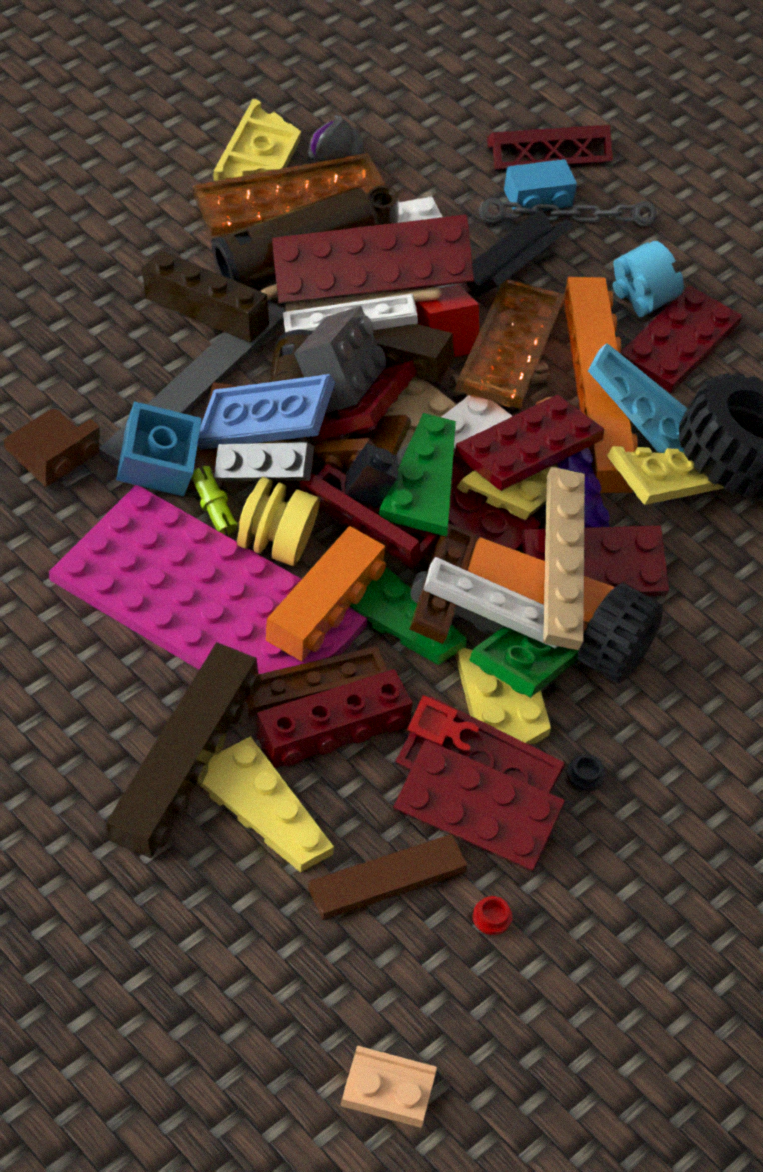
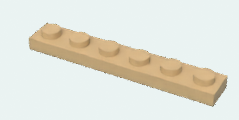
(564, 559)

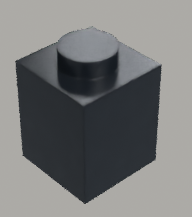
(371, 475)

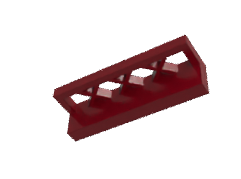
(551, 136)
(367, 521)

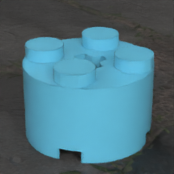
(647, 277)

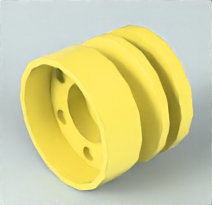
(278, 521)

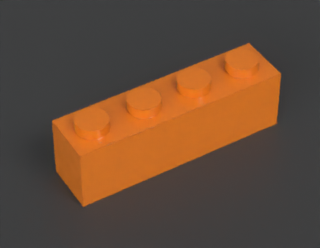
(526, 575)
(326, 594)

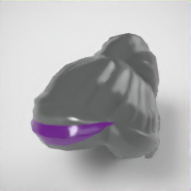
(335, 141)

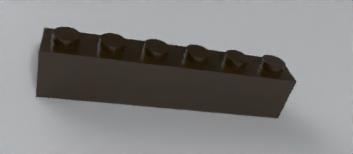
(183, 751)

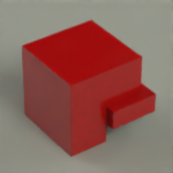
(452, 313)

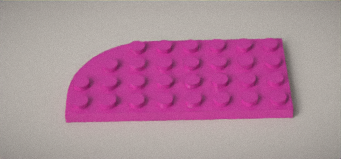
(185, 584)

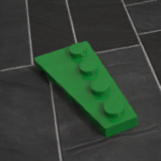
(424, 478)
(391, 610)

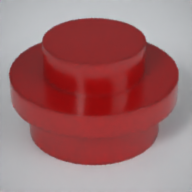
(492, 915)

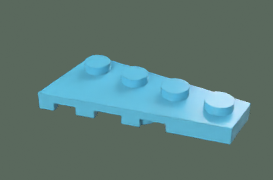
(640, 398)

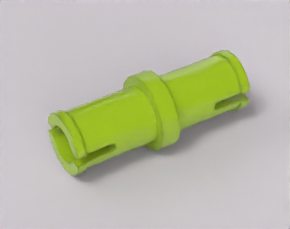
(214, 500)

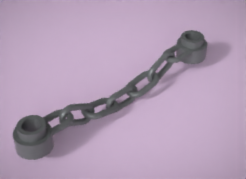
(634, 214)

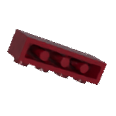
(333, 718)

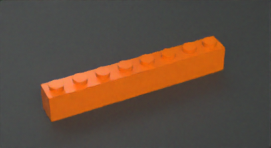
(589, 328)

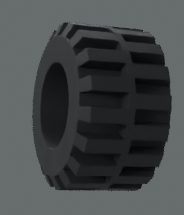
(620, 632)

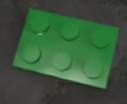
(521, 660)

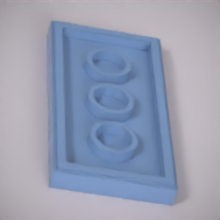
(266, 411)

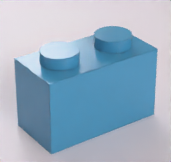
(541, 184)

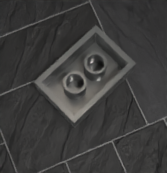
(346, 351)

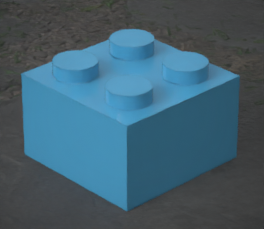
(159, 449)

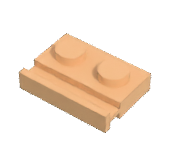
(389, 1086)

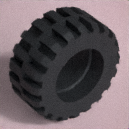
(726, 433)

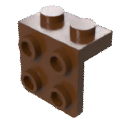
(53, 445)
(341, 453)

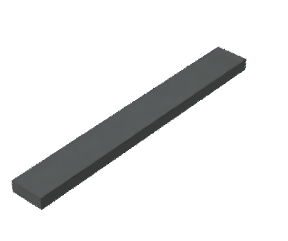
(197, 379)

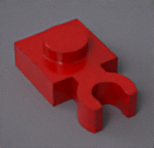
(435, 723)

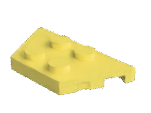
(258, 145)
(519, 499)
(500, 705)

